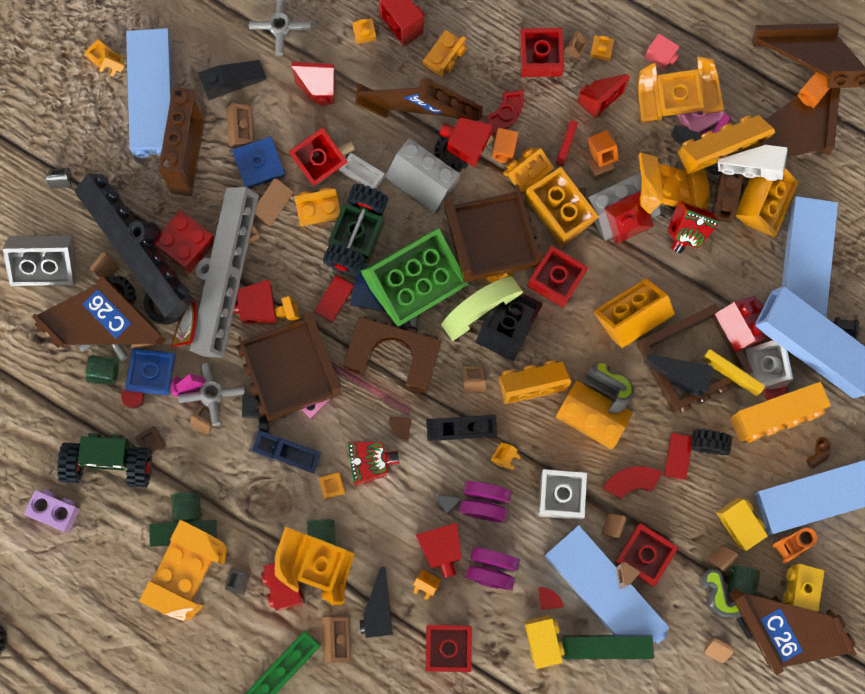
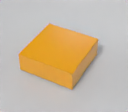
(95, 50)
(332, 485)

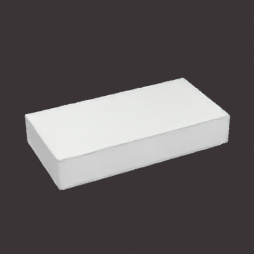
(362, 172)

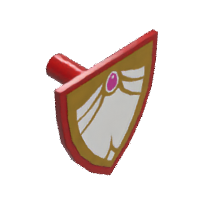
(186, 326)

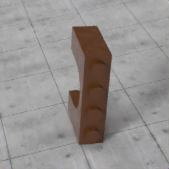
(370, 334)

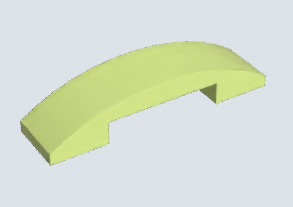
(478, 304)

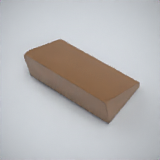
(239, 124)
(272, 202)
(336, 639)

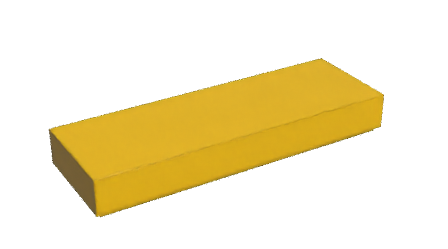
(733, 372)

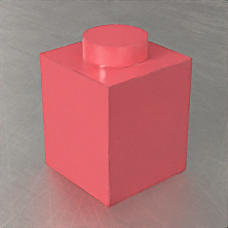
(662, 52)

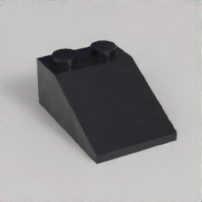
(509, 326)

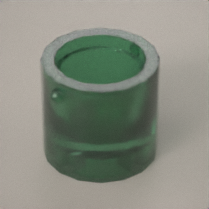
(102, 370)
(186, 506)
(322, 530)
(744, 579)

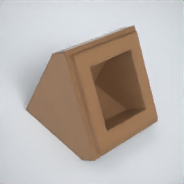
(576, 45)
(626, 574)

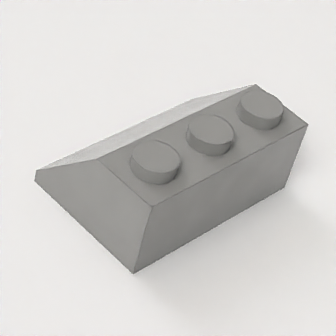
(422, 176)
(612, 195)
(40, 260)

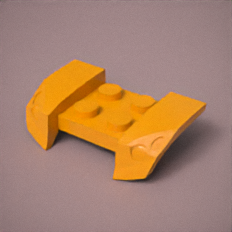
(679, 91)
(670, 184)
(313, 563)
(183, 572)

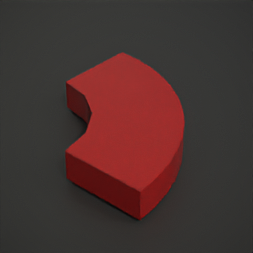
(508, 111)
(632, 479)

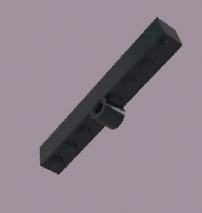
(135, 244)

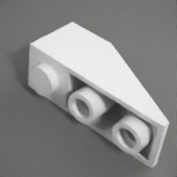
(761, 161)

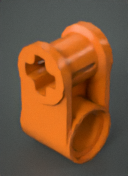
(791, 545)

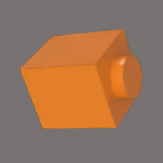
(814, 90)
(504, 145)
(603, 149)

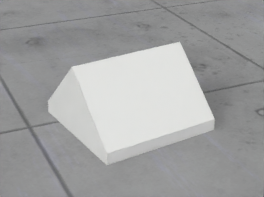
(770, 365)

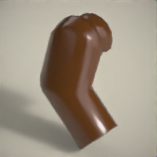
(822, 452)

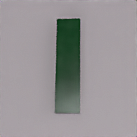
(608, 646)

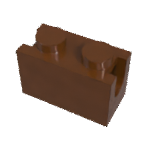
(727, 197)

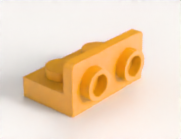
(444, 53)
(528, 168)
(317, 206)

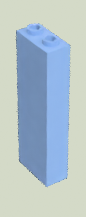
(148, 89)
(810, 250)
(814, 340)
(812, 498)
(597, 584)

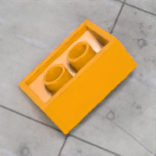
(766, 203)
(560, 206)
(634, 312)
(533, 382)
(589, 414)

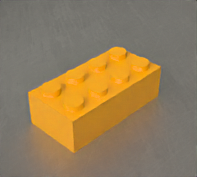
(779, 412)

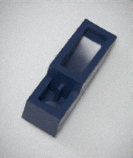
(284, 451)

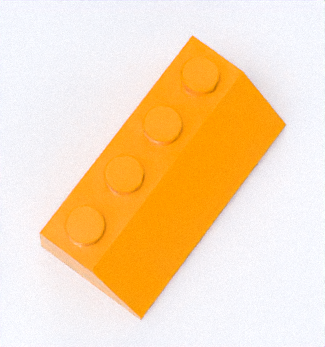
(727, 142)

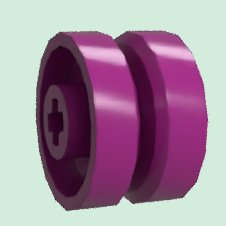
(485, 501)
(491, 572)

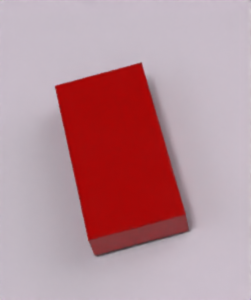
(566, 143)
(334, 299)
(678, 456)

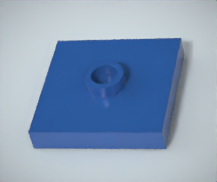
(258, 162)
(150, 371)

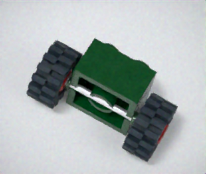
(356, 230)
(104, 454)

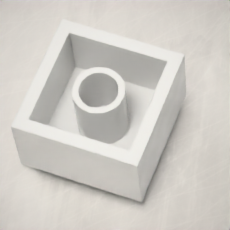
(562, 494)

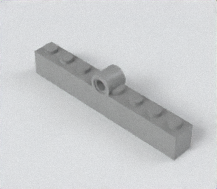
(223, 272)

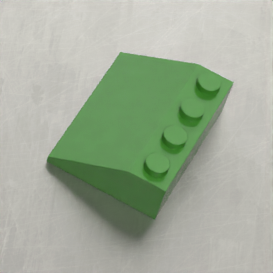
(415, 277)

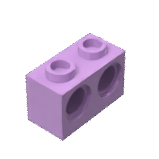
(51, 514)

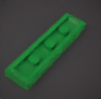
(286, 665)

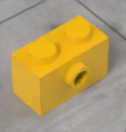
(742, 524)
(804, 586)
(543, 641)

